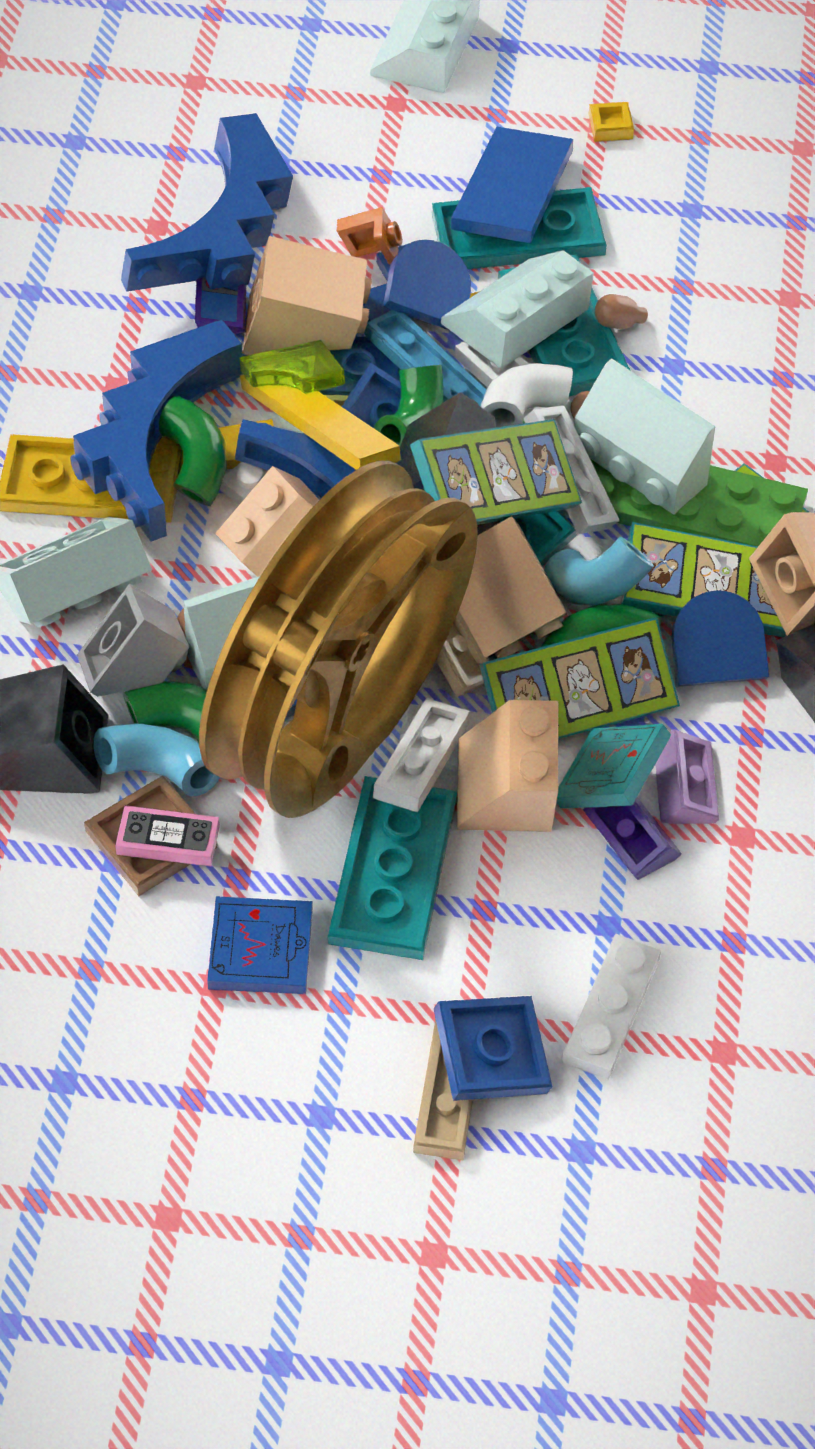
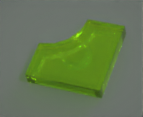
(300, 366)

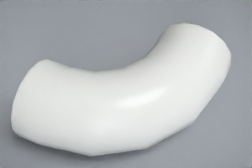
(526, 388)

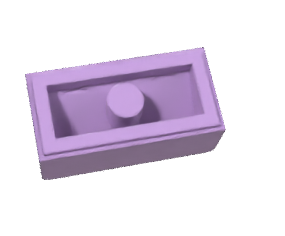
(686, 781)

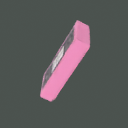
(167, 836)

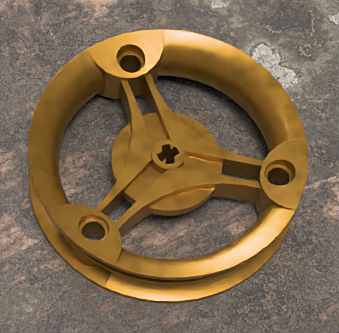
(345, 628)

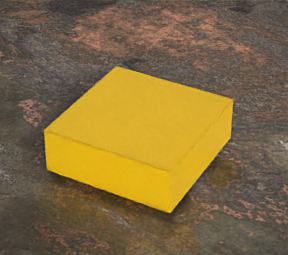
(611, 121)

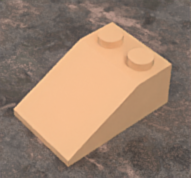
(266, 518)

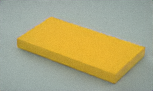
(41, 481)

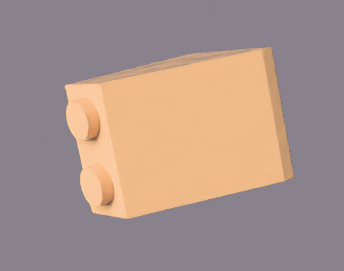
(305, 298)
(788, 569)
(508, 593)
(510, 769)

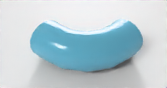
(600, 578)
(156, 751)

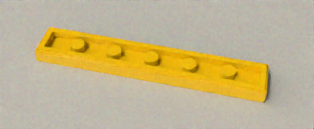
(326, 424)

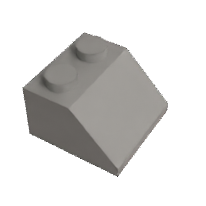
(133, 645)

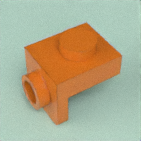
(370, 233)

